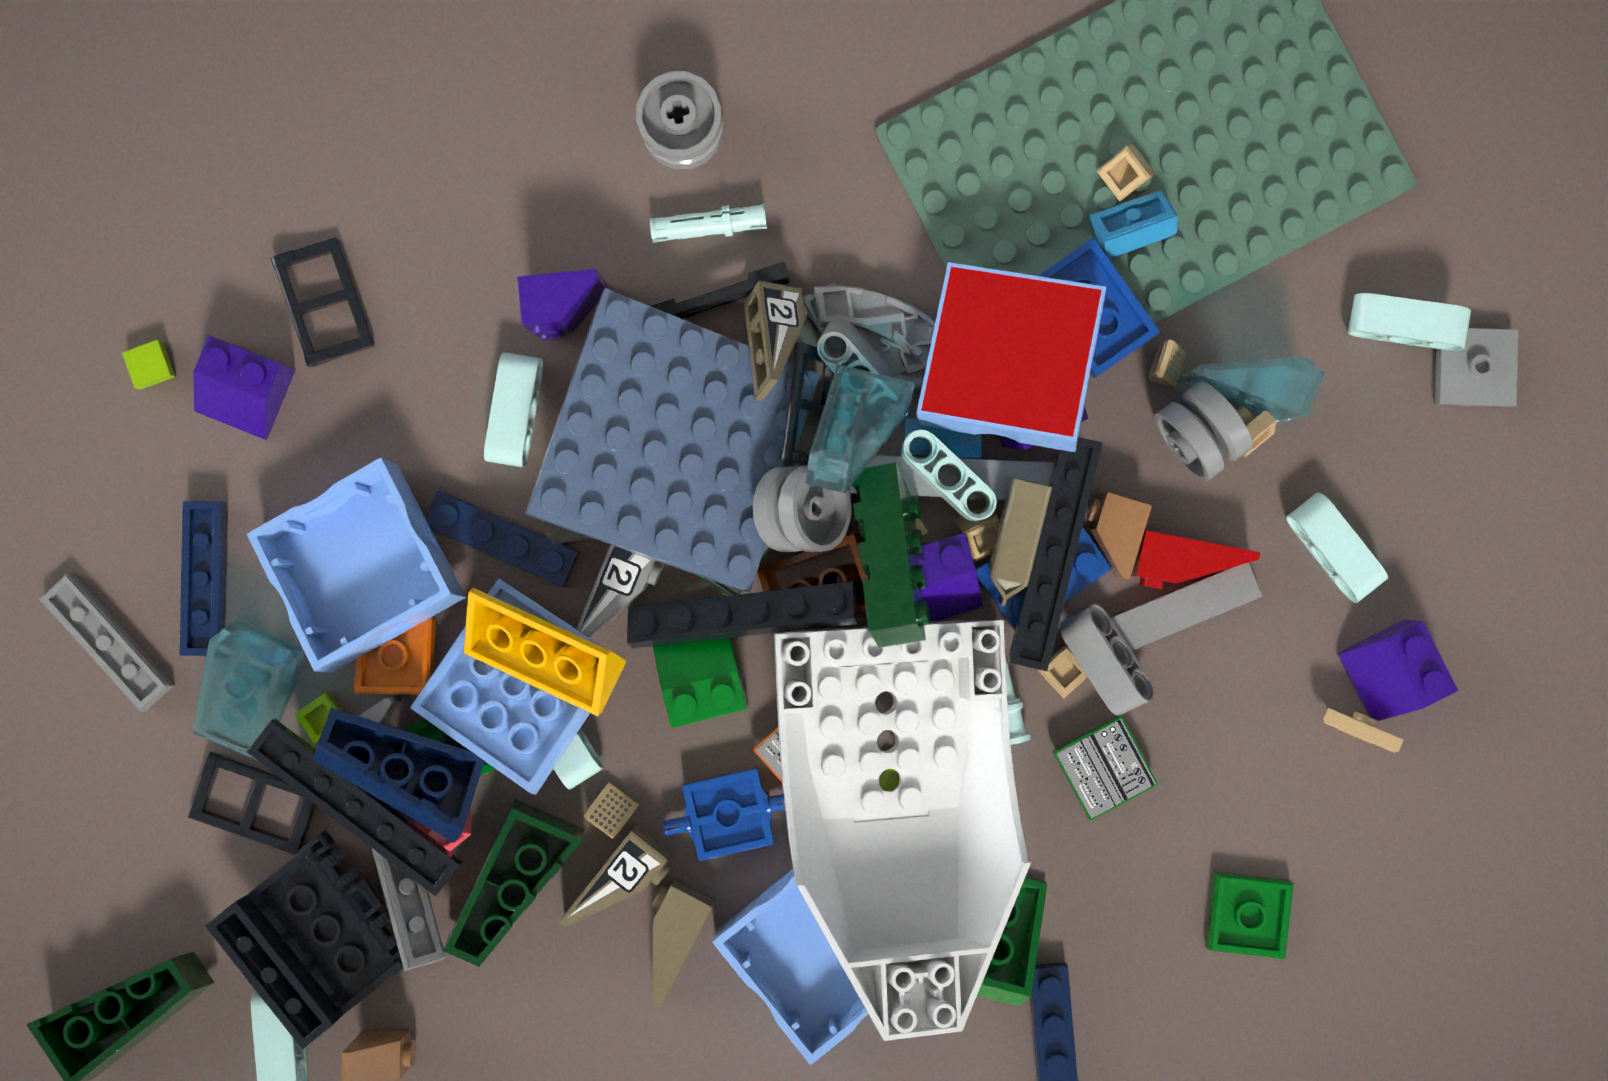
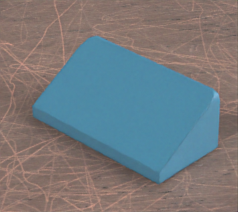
(1134, 224)
(961, 444)

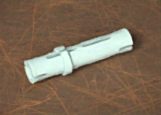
(708, 223)

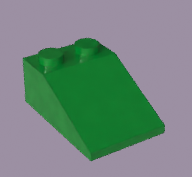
(699, 680)
(1014, 960)

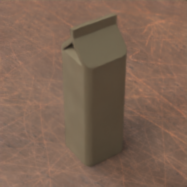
(1018, 536)

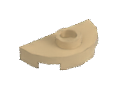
(1363, 728)

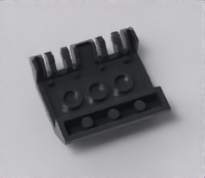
(310, 940)

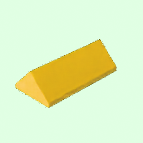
(540, 653)

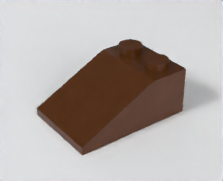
(819, 568)

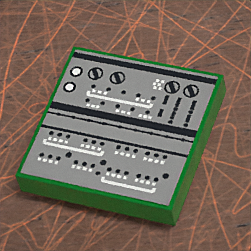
(1105, 767)

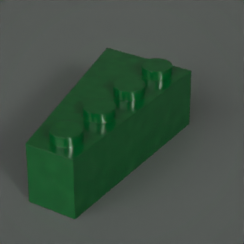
(891, 556)
(516, 869)
(109, 1023)

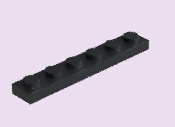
(1054, 556)
(742, 615)
(355, 808)

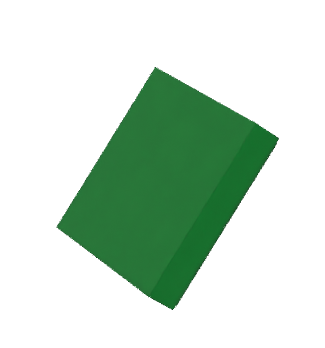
(1249, 915)

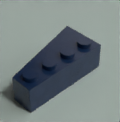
(402, 769)

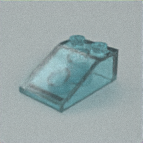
(1277, 385)
(245, 685)

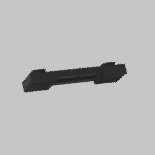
(774, 274)

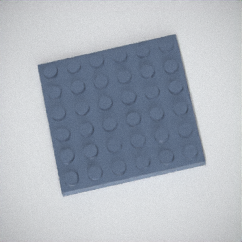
(665, 443)

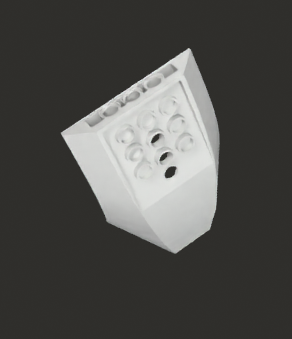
(913, 875)

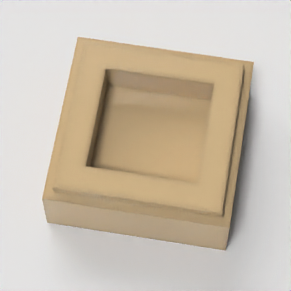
(1063, 672)

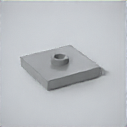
(1481, 372)

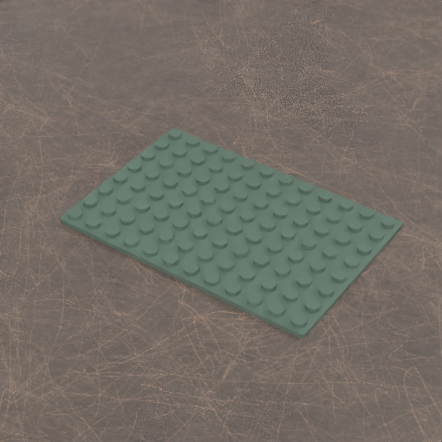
(1229, 101)

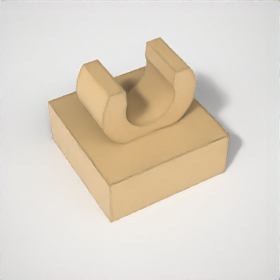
(1259, 428)

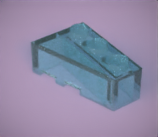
(855, 424)

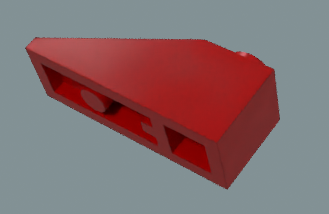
(1180, 559)

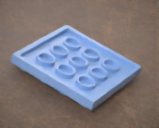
(498, 715)

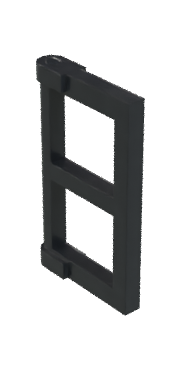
(296, 310)
(796, 403)
(245, 828)

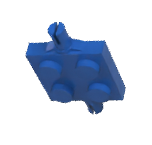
(727, 814)

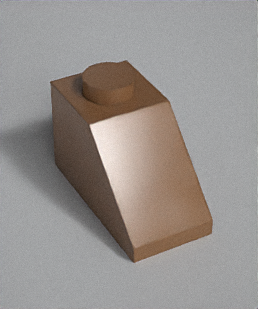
(1118, 530)
(378, 1055)

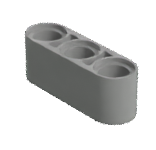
(855, 352)
(1107, 659)

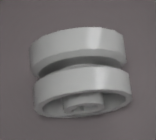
(673, 98)
(1203, 431)
(799, 515)

